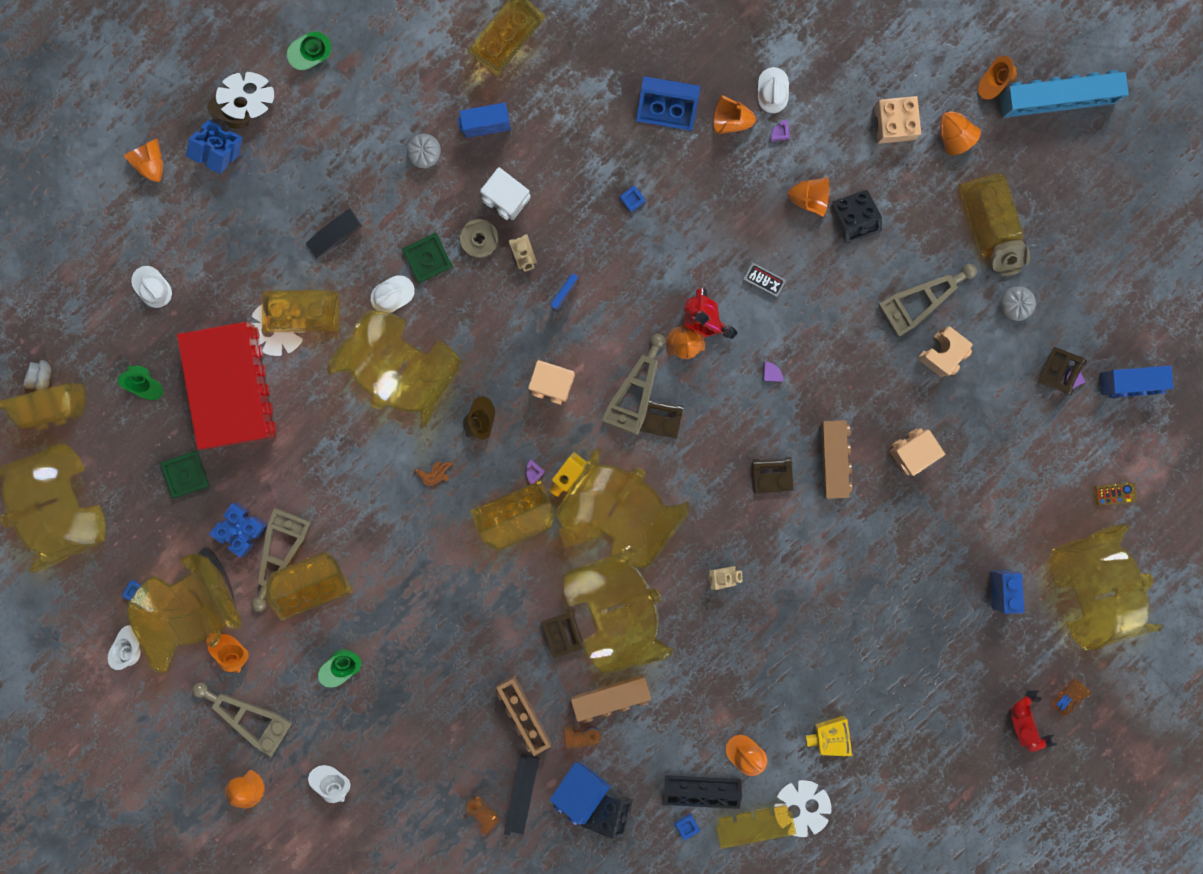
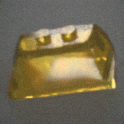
(506, 34)
(991, 212)
(300, 311)
(46, 406)
(514, 517)
(306, 585)

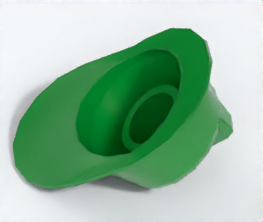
(308, 50)
(139, 381)
(339, 668)

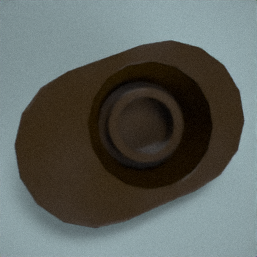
(235, 123)
(479, 419)

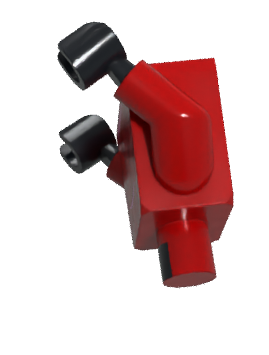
(703, 316)
(1026, 726)

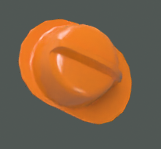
(997, 77)
(229, 654)
(746, 755)

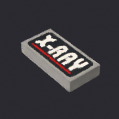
(764, 280)

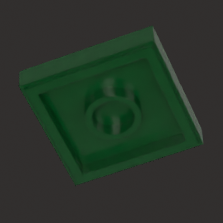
(427, 258)
(185, 474)

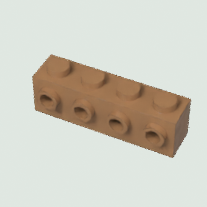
(835, 459)
(611, 698)
(524, 716)

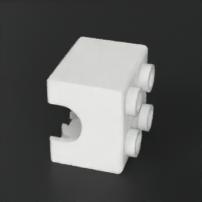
(505, 194)

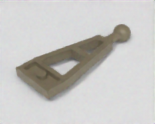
(896, 313)
(624, 418)
(287, 524)
(274, 732)

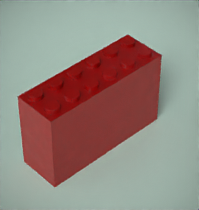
(226, 385)

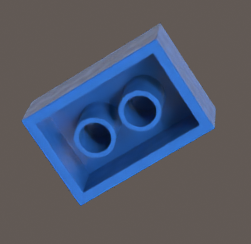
(1137, 381)

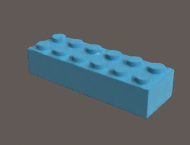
(1063, 94)

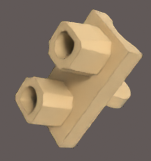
(523, 253)
(724, 577)

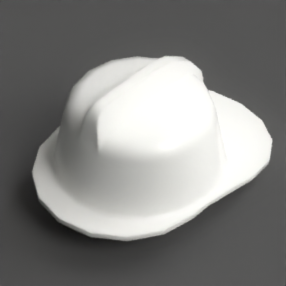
(773, 90)
(151, 286)
(392, 294)
(124, 650)
(329, 783)

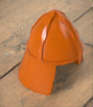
(731, 116)
(958, 133)
(147, 160)
(811, 195)
(684, 343)
(245, 790)

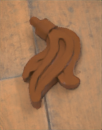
(436, 474)

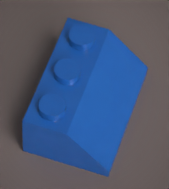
(668, 103)

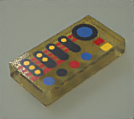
(1115, 493)

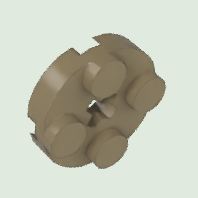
(470, 232)
(1004, 251)

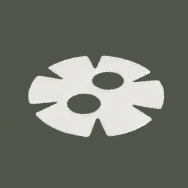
(236, 90)
(274, 343)
(806, 792)

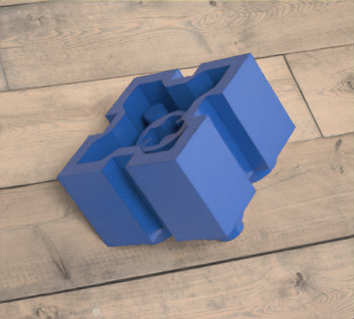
(214, 146)
(238, 529)

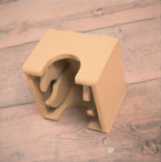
(897, 119)
(953, 350)
(551, 382)
(916, 451)

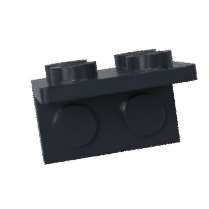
(858, 216)
(610, 817)

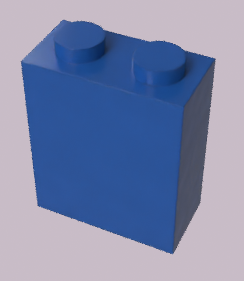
(484, 120)
(1007, 591)
(579, 793)

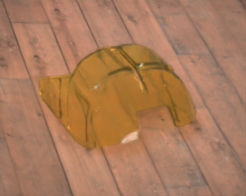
(378, 352)
(636, 522)
(59, 527)
(1097, 568)
(174, 616)
(626, 633)

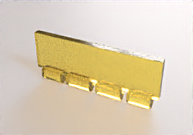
(757, 829)

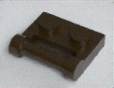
(1056, 368)
(662, 425)
(773, 481)
(557, 636)

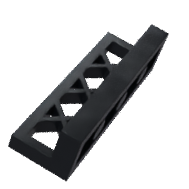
(703, 789)
(522, 794)

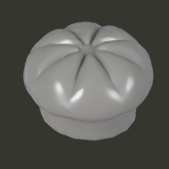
(423, 150)
(1018, 303)
(37, 376)

